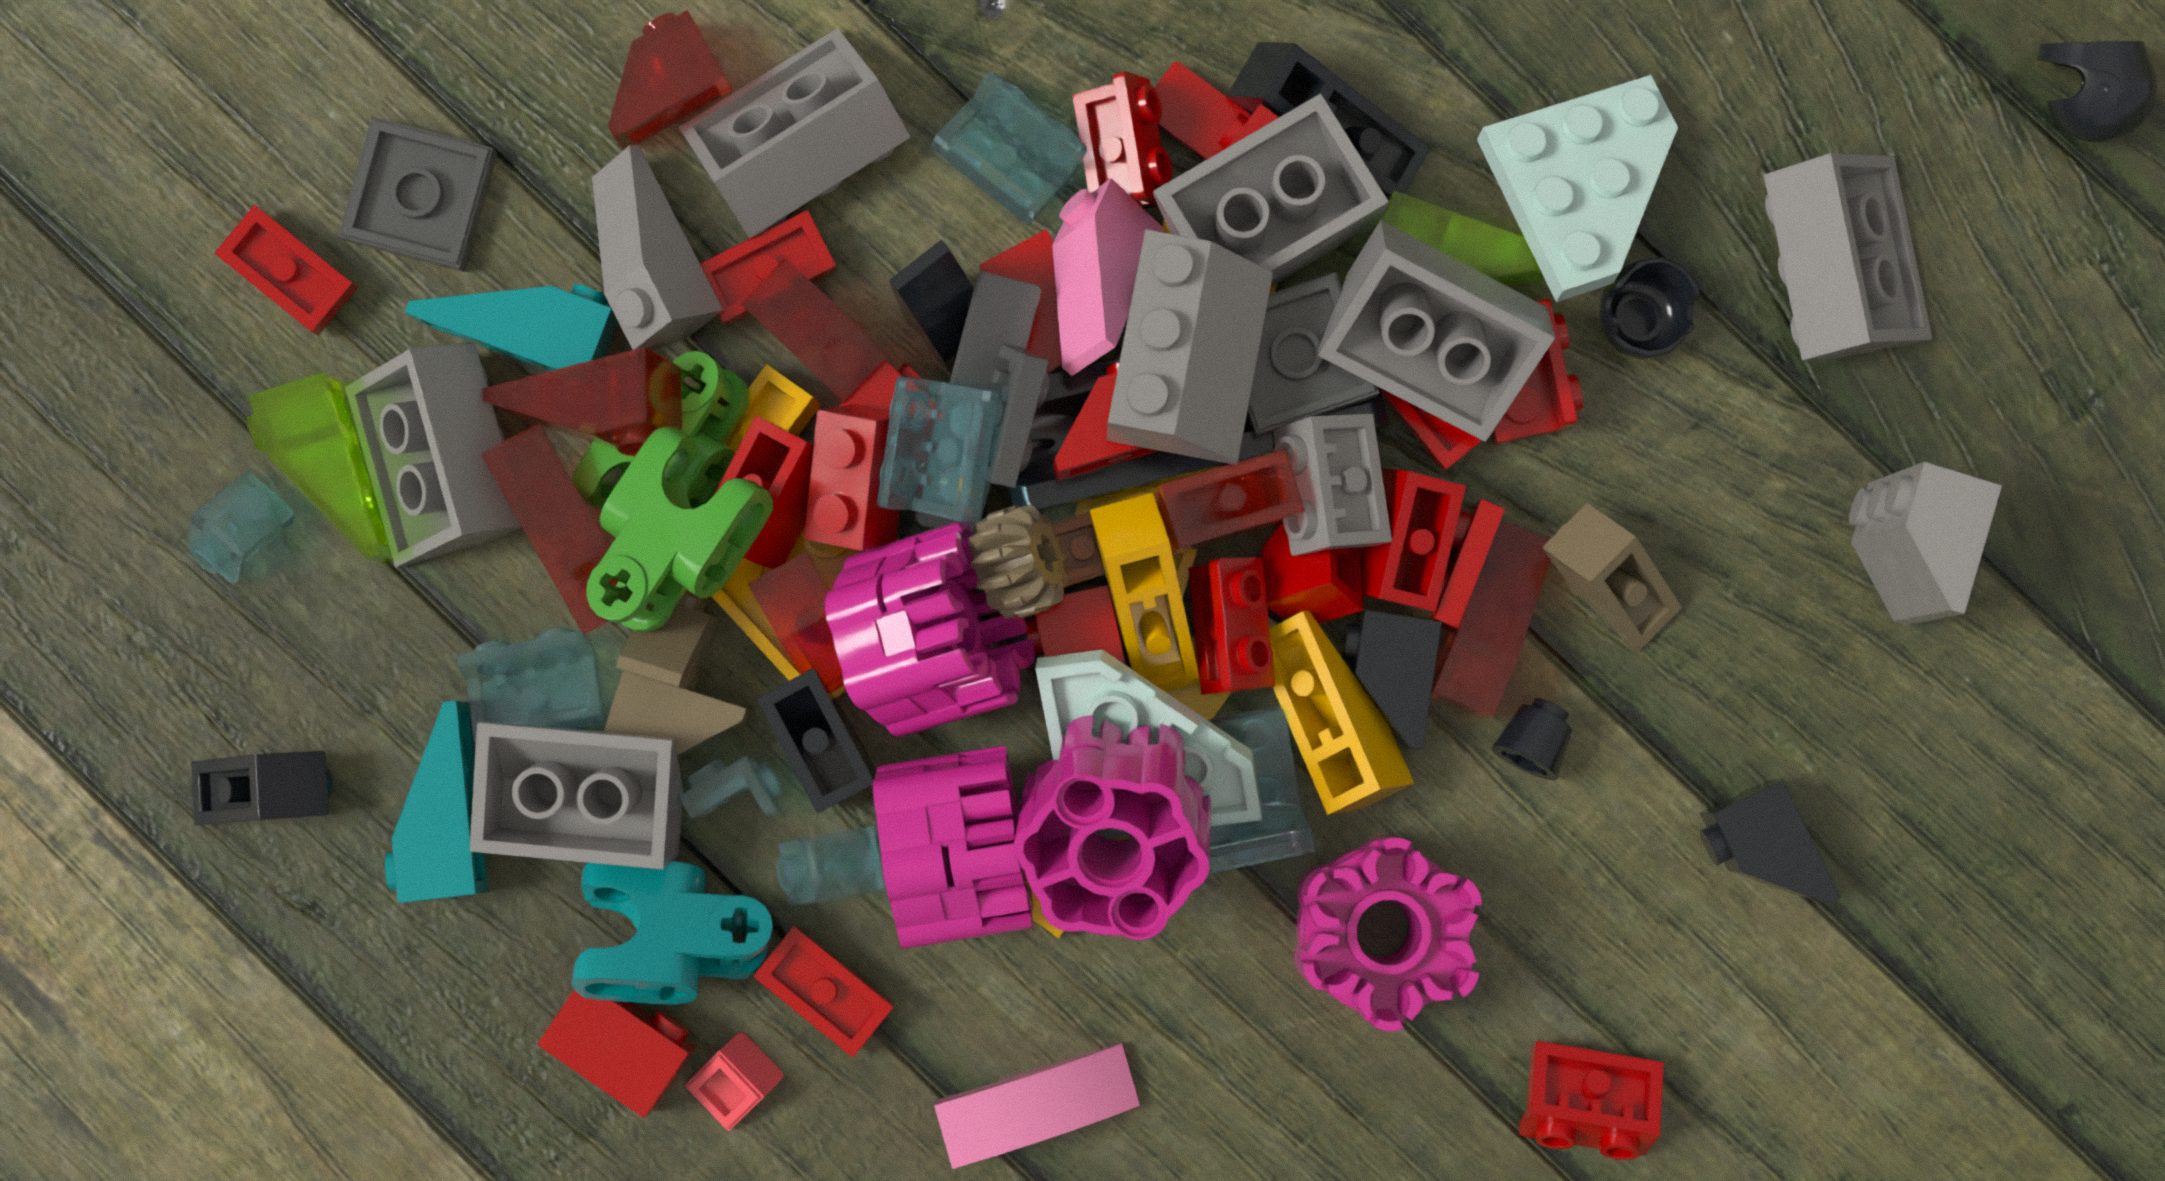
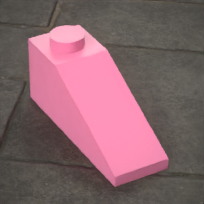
(1096, 270)

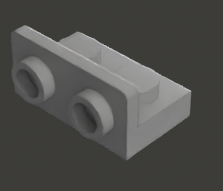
(1338, 483)

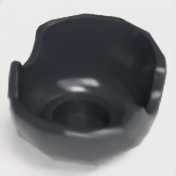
(1648, 308)

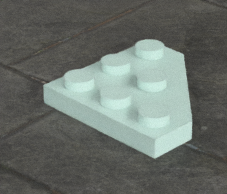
(1582, 179)
(1111, 691)

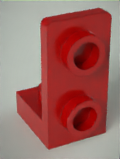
(1202, 115)

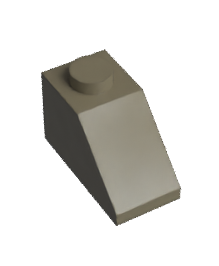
(1613, 575)
(675, 650)
(669, 711)

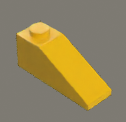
(1146, 591)
(1333, 720)

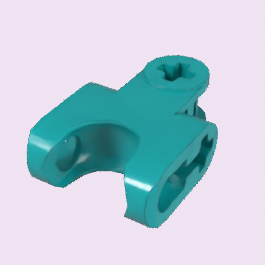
(676, 937)

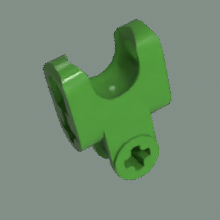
(702, 420)
(664, 542)

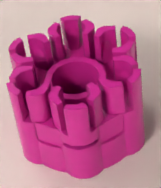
(916, 635)
(1105, 784)
(950, 847)
(1429, 964)

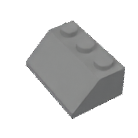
(795, 132)
(1278, 193)
(1846, 256)
(1435, 331)
(1189, 349)
(423, 451)
(1923, 538)
(576, 795)

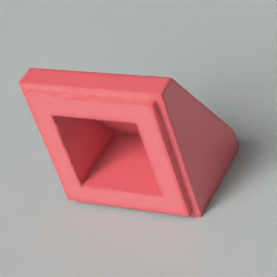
(734, 1080)

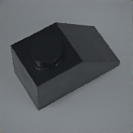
(1396, 668)
(818, 740)
(260, 787)
(1767, 841)

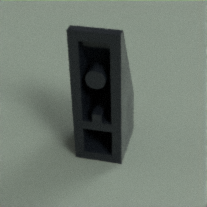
(1287, 76)
(935, 300)

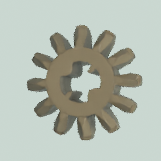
(1018, 561)

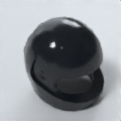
(2114, 91)

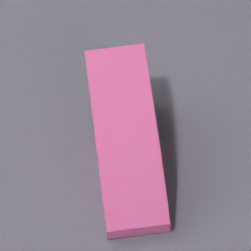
(1036, 1105)

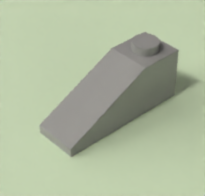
(646, 258)

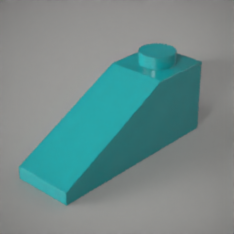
(528, 324)
(435, 824)

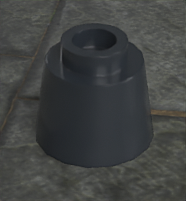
(1535, 739)

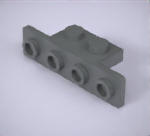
(996, 359)

